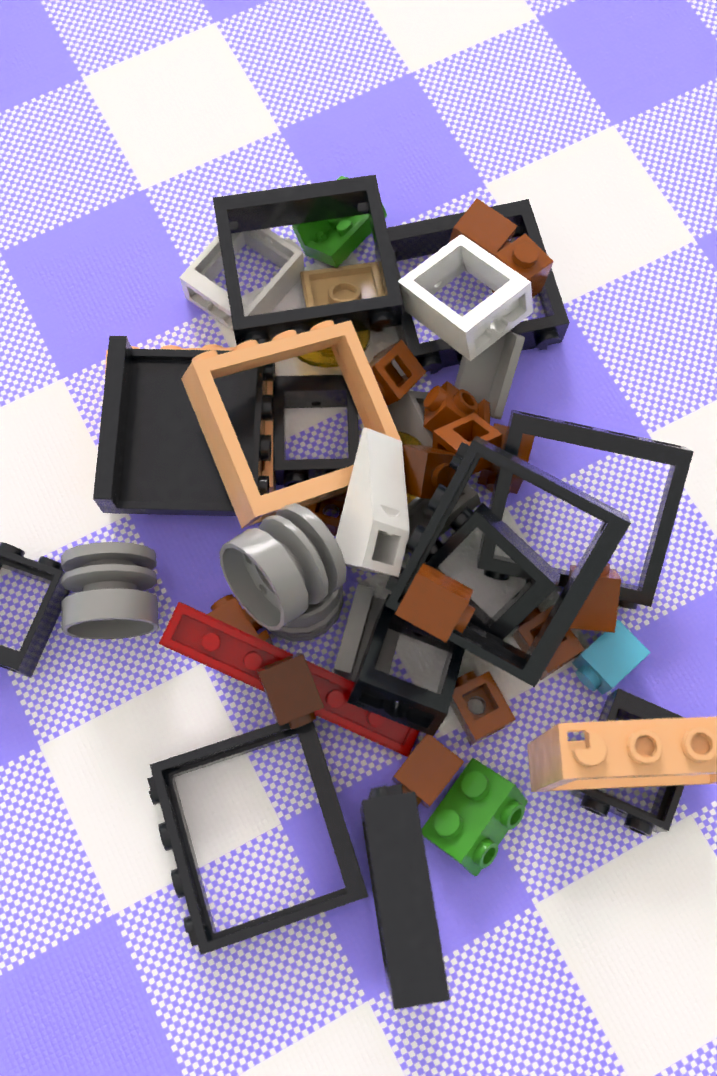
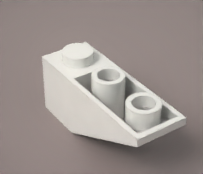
(375, 509)

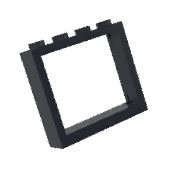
(304, 205)
(428, 238)
(675, 455)
(483, 644)
(176, 835)
(403, 898)

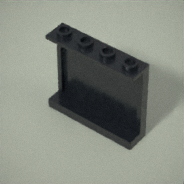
(151, 440)

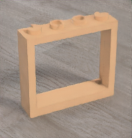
(221, 438)
(625, 755)

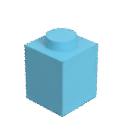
(609, 659)

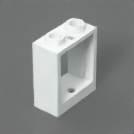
(214, 300)
(475, 330)

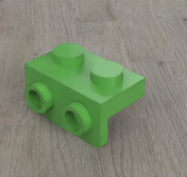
(333, 239)
(475, 817)

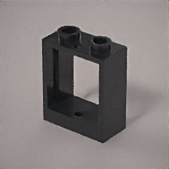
(310, 392)
(46, 571)
(544, 577)
(380, 691)
(630, 707)

